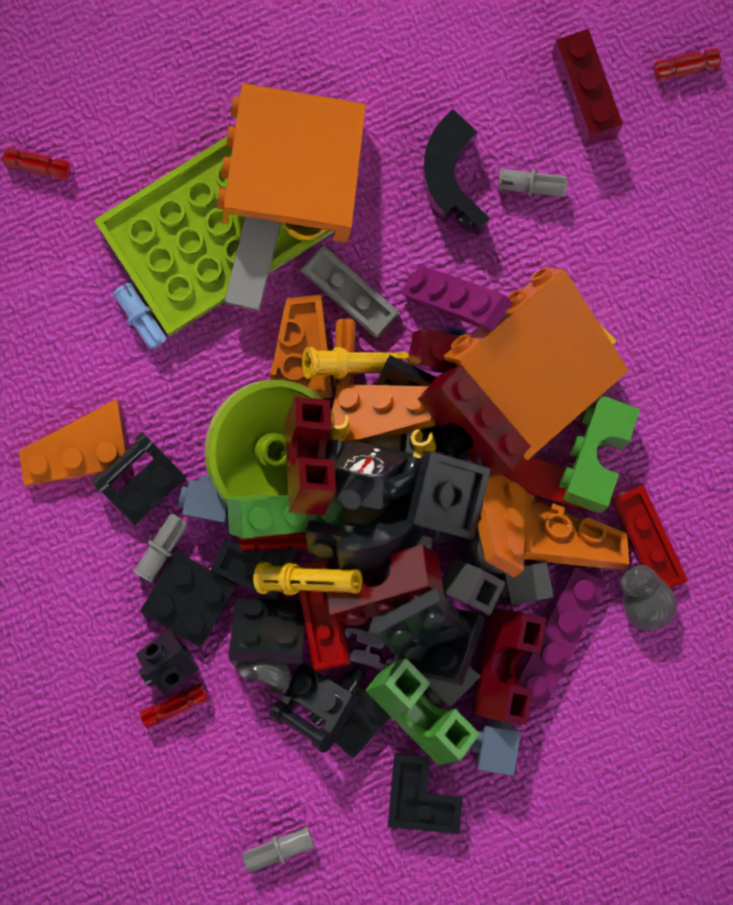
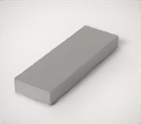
(252, 263)
(350, 292)

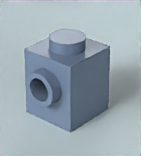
(203, 501)
(497, 747)

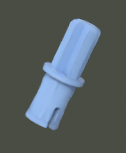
(139, 316)

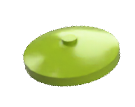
(248, 439)

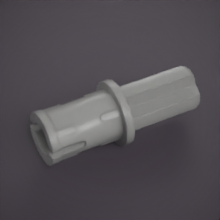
(532, 182)
(160, 548)
(278, 849)

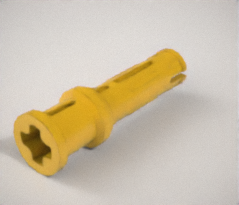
(340, 362)
(292, 579)

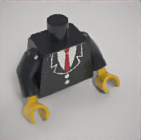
(372, 473)

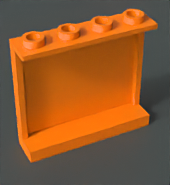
(293, 159)
(541, 358)

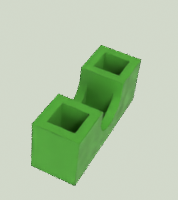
(588, 481)
(270, 515)
(439, 732)

